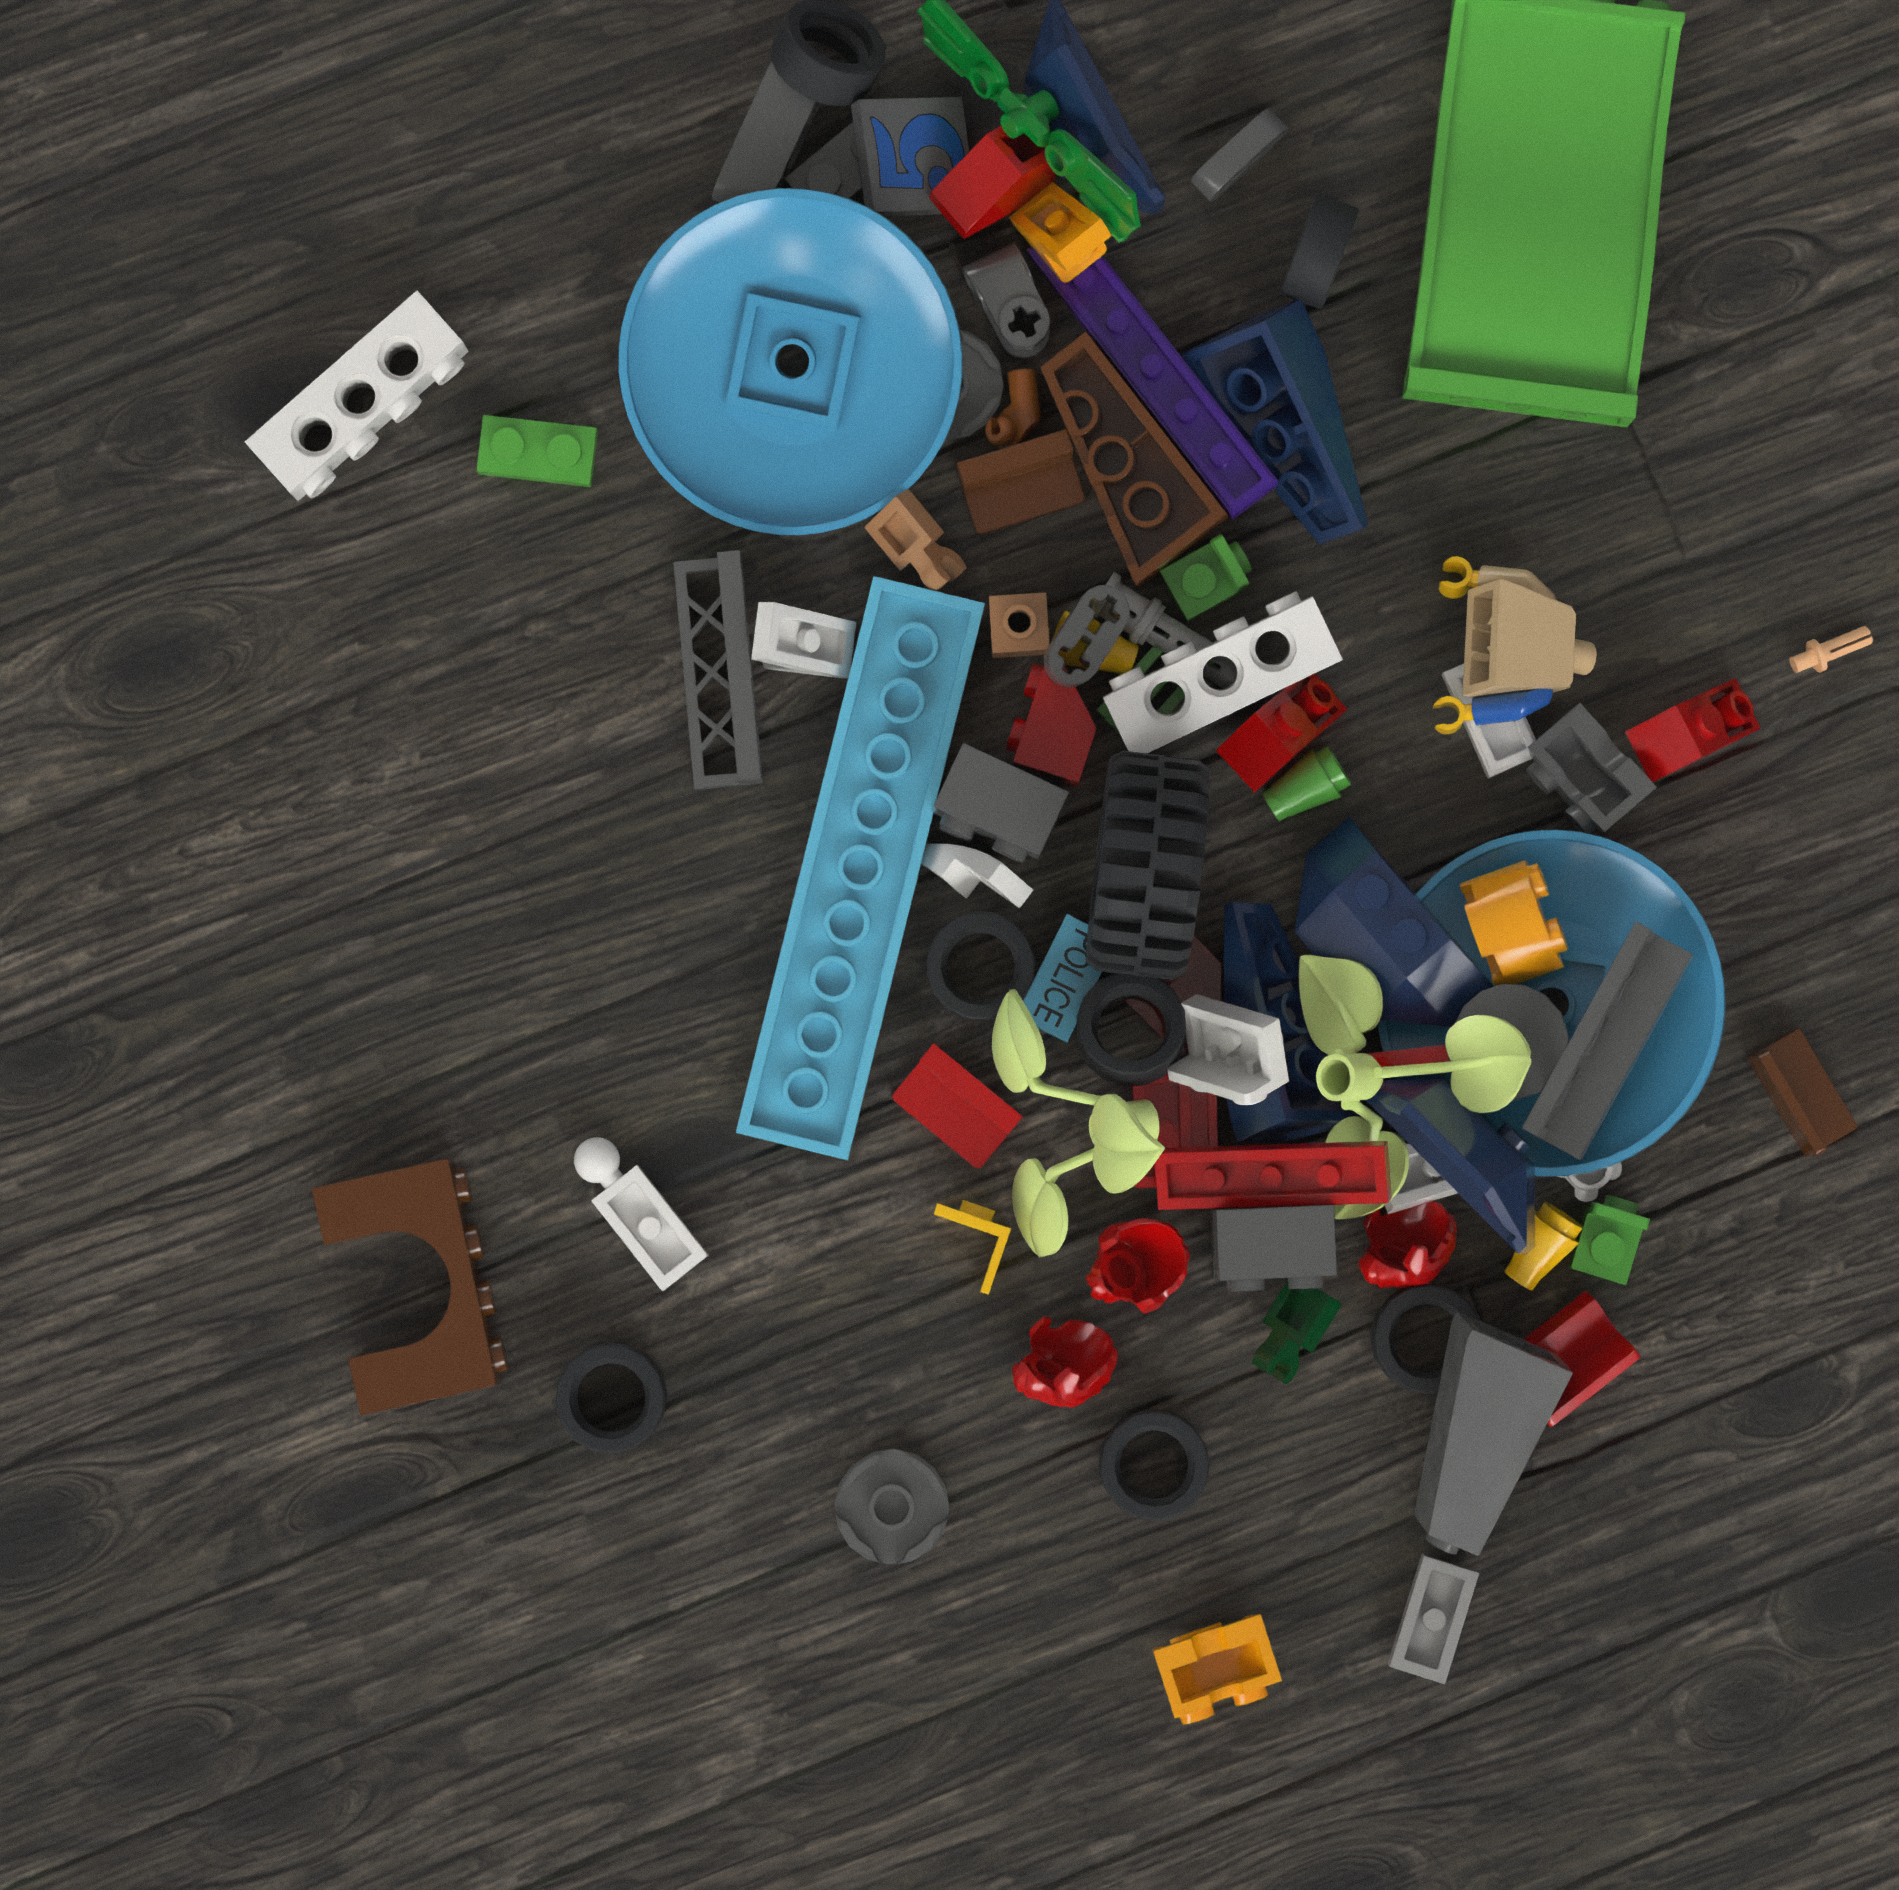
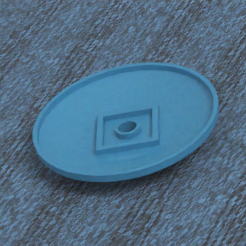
(708, 379)
(1597, 896)

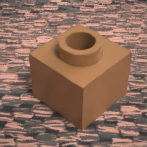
(1013, 644)

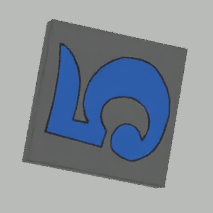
(907, 150)

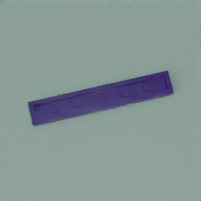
(1164, 384)

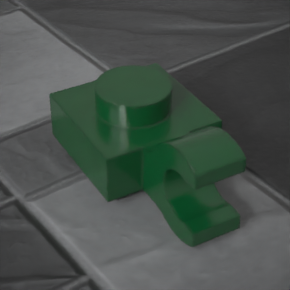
(1297, 1321)

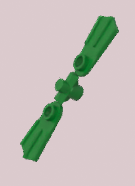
(965, 54)

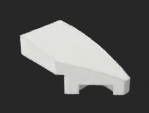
(966, 867)

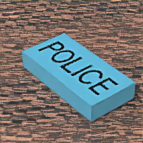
(1062, 981)

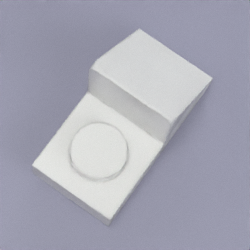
(803, 641)

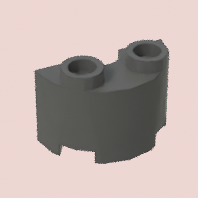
(1587, 772)

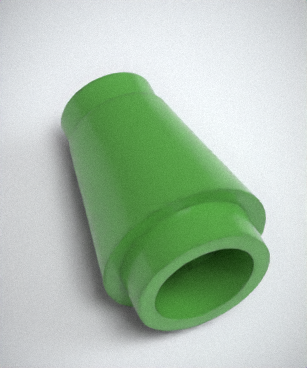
(1307, 784)

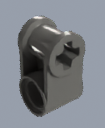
(1007, 293)

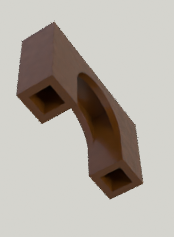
(460, 1350)

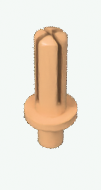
(1819, 654)

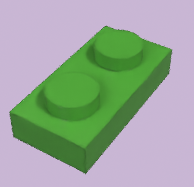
(537, 451)

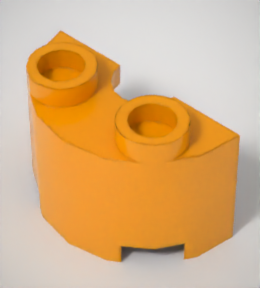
(1512, 925)
(1215, 1666)

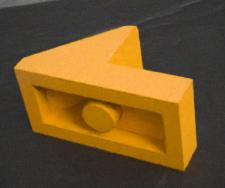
(1062, 231)

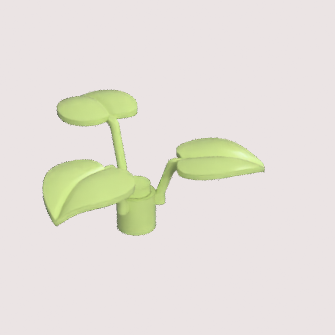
(1345, 1001)
(1120, 1130)

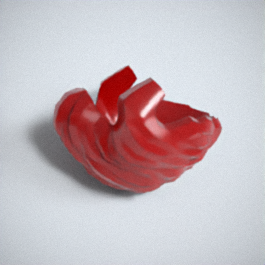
(1408, 1245)
(1139, 1263)
(1065, 1363)

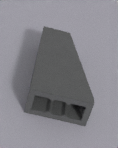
(1483, 1430)

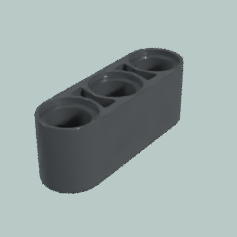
(767, 139)

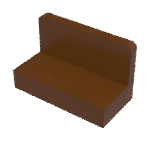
(1020, 482)
(1802, 1093)

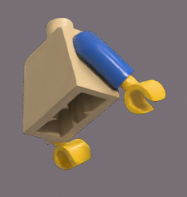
(1515, 644)

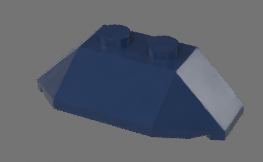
(1085, 105)
(1367, 913)
(1468, 1152)

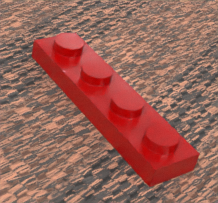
(1273, 1175)

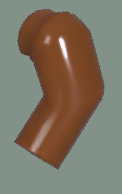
(1020, 415)

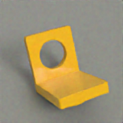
(981, 1219)

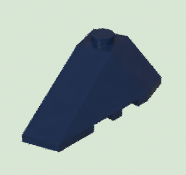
(1283, 401)
(1263, 979)

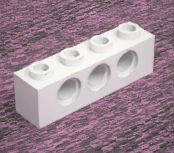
(366, 365)
(1308, 653)

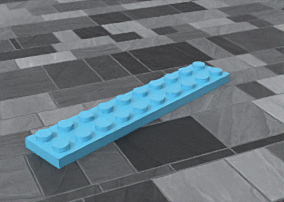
(860, 868)

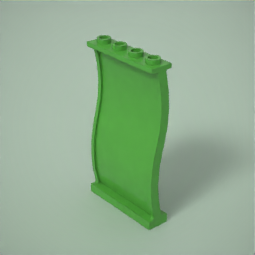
(1544, 207)

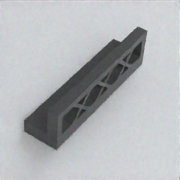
(739, 667)
(1608, 1041)

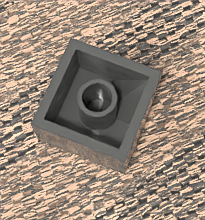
(998, 803)
(1273, 1244)

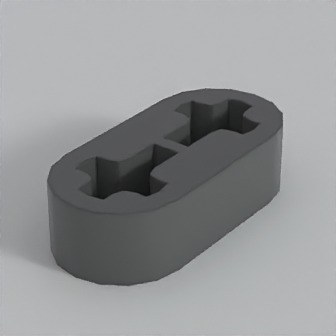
(1239, 154)
(1097, 644)

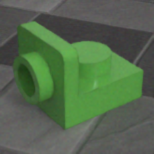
(1207, 577)
(1608, 1239)

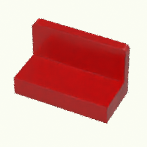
(956, 1106)
(1588, 1346)

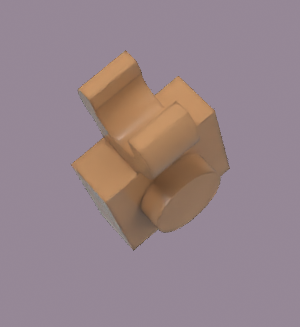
(909, 537)

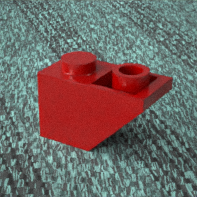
(992, 181)
(1693, 729)
(1281, 730)
(1056, 732)

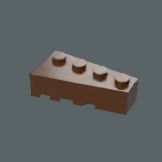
(1137, 473)

